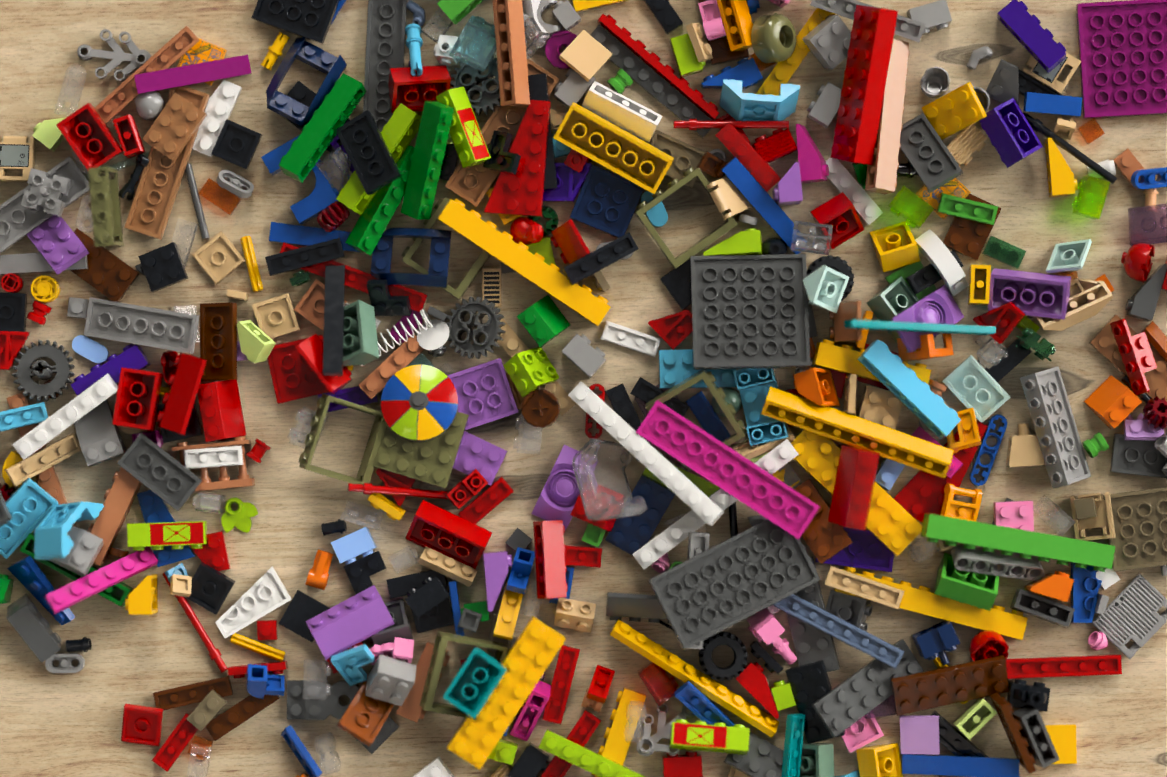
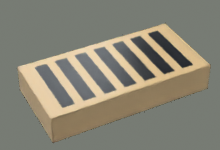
(492, 286)

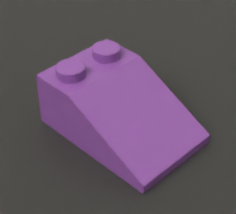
(496, 571)

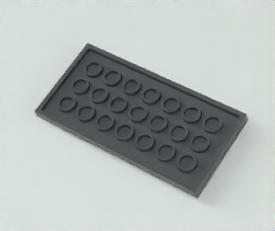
(732, 581)

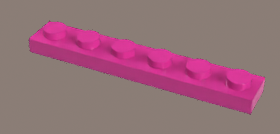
(101, 579)

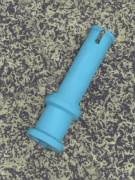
(414, 44)

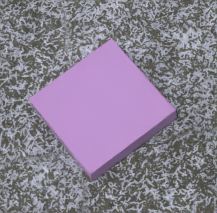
(919, 734)

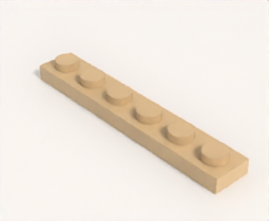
(513, 344)

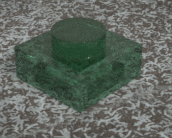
(300, 278)

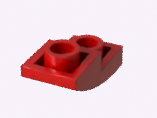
(466, 489)

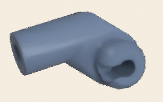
(418, 13)

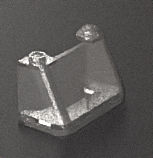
(603, 481)

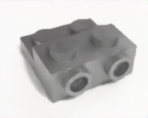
(849, 608)

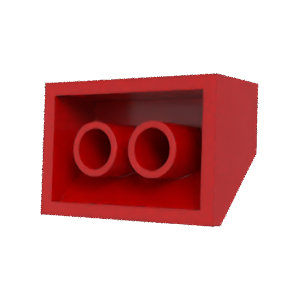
(415, 90)
(89, 137)
(312, 352)
(137, 399)
(221, 410)

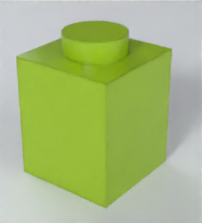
(782, 695)

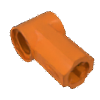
(318, 574)

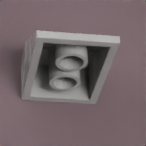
(98, 436)
(83, 552)

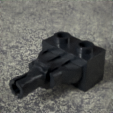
(1022, 694)

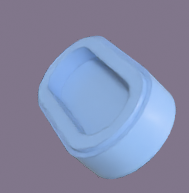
(90, 349)

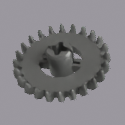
(25, 373)

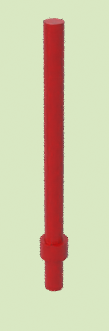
(693, 124)
(368, 488)
(214, 653)

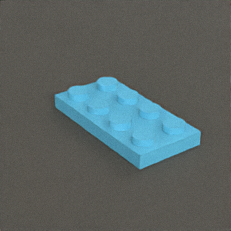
(678, 365)
(28, 509)

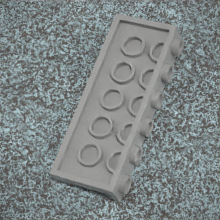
(1055, 427)

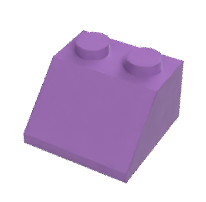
(789, 188)

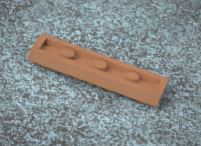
(396, 361)

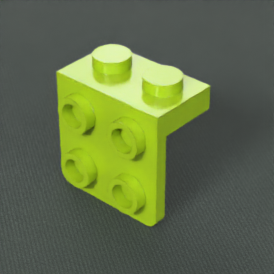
(530, 370)

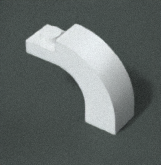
(943, 261)

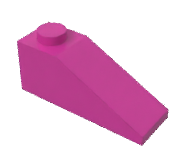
(811, 162)
(531, 711)

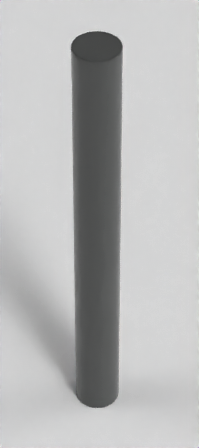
(196, 201)

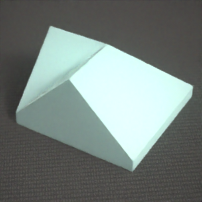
(1068, 256)
(825, 288)

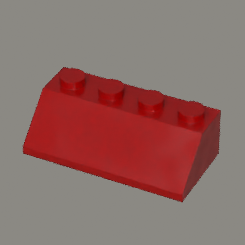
(181, 393)
(853, 487)
(448, 534)

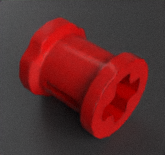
(258, 450)

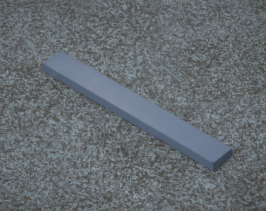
(841, 629)

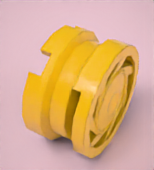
(45, 289)

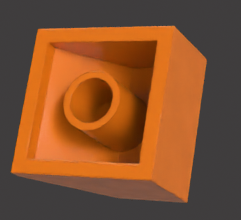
(817, 386)
(1112, 402)
(1052, 585)

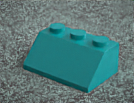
(475, 682)

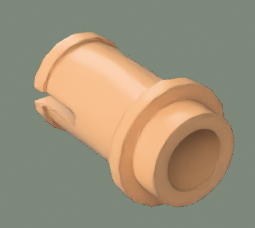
(1150, 196)

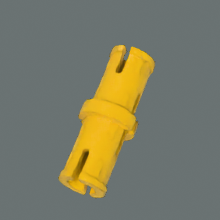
(275, 51)

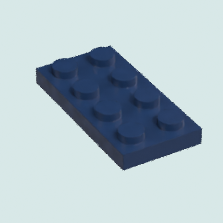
(635, 531)

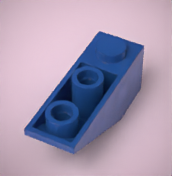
(745, 71)

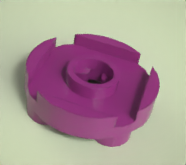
(555, 44)

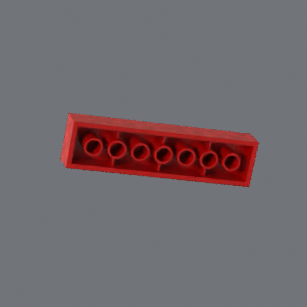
(864, 84)

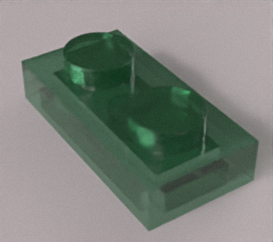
(1004, 252)

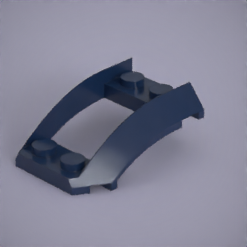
(314, 57)
(438, 260)

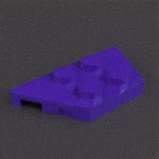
(568, 183)

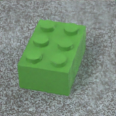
(966, 587)

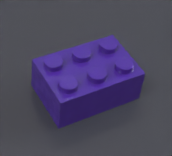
(1010, 132)

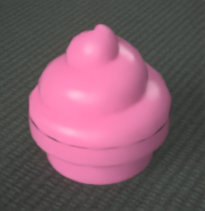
(662, 564)
(1097, 640)

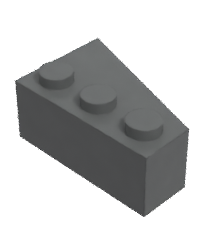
(33, 628)

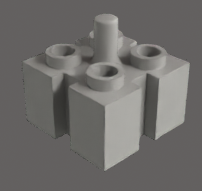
(46, 192)

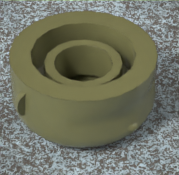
(773, 38)

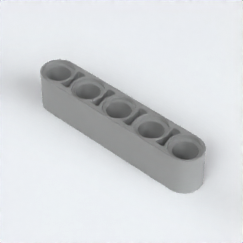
(996, 563)

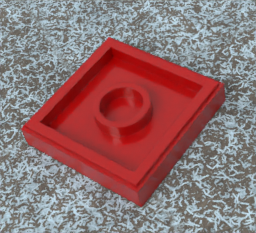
(142, 725)

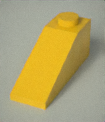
(1059, 175)

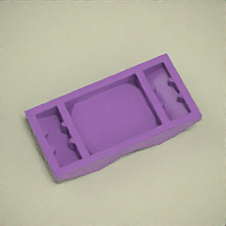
(934, 308)
(559, 491)

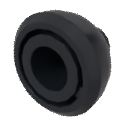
(774, 246)

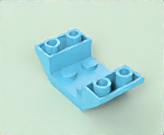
(758, 106)
(753, 389)
(51, 533)

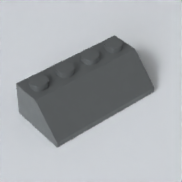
(634, 606)

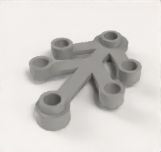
(117, 56)
(663, 732)

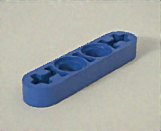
(985, 449)

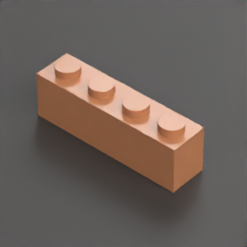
(411, 707)

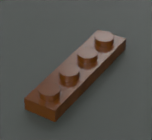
(192, 693)
(238, 714)

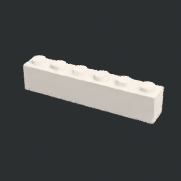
(66, 416)

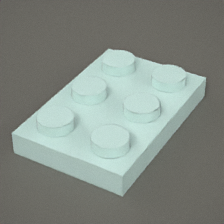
(976, 388)

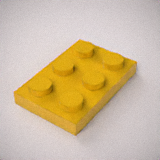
(954, 111)

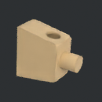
(1024, 449)

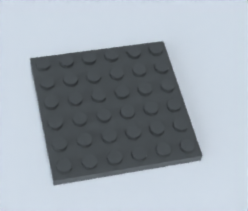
(749, 311)

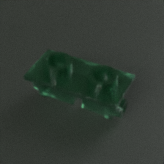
(1042, 349)

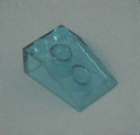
(476, 44)

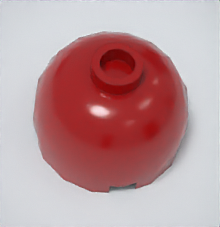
(1138, 261)
(988, 645)

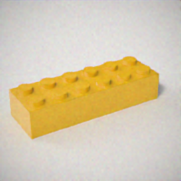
(613, 148)

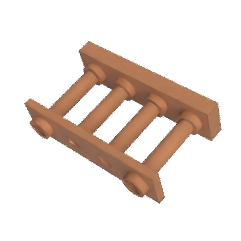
(224, 481)

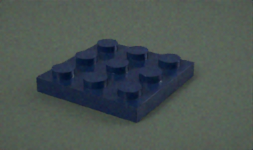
(606, 202)

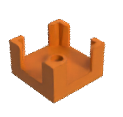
(927, 348)

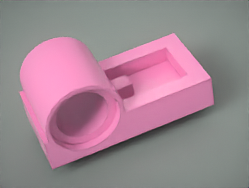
(712, 19)

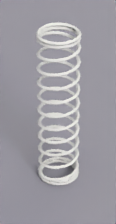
(428, 323)

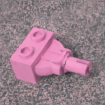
(768, 629)
(401, 650)

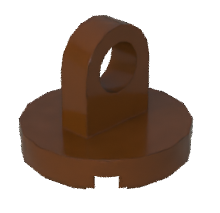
(540, 408)

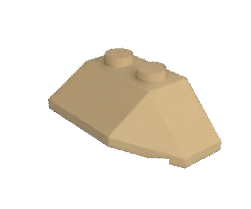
(1085, 301)

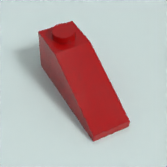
(756, 684)

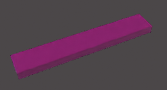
(192, 74)

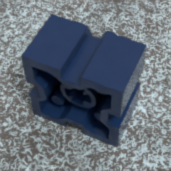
(936, 640)

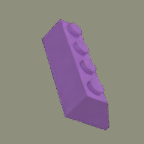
(1031, 292)
(350, 622)

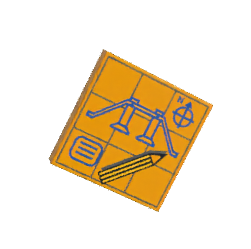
(202, 53)
(952, 188)

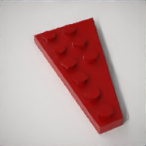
(524, 191)
(926, 491)

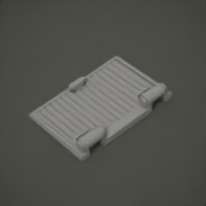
(1133, 616)

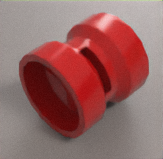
(12, 283)
(39, 311)

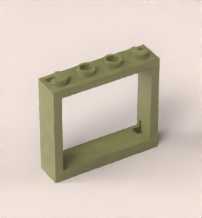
(661, 195)
(105, 207)
(472, 273)
(718, 394)
(373, 444)
(436, 664)

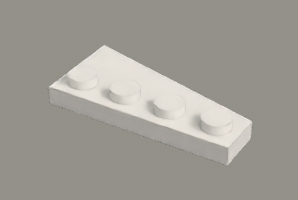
(217, 110)
(257, 602)

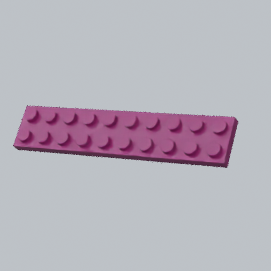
(728, 469)

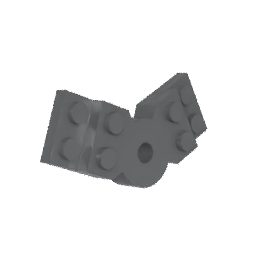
(320, 709)

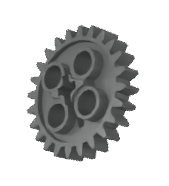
(487, 98)
(491, 329)

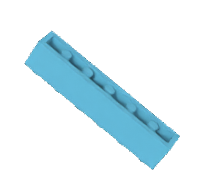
(909, 389)

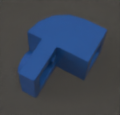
(521, 570)
(261, 683)

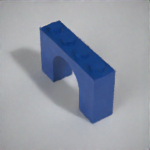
(318, 200)

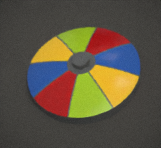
(419, 403)

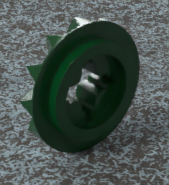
(548, 213)

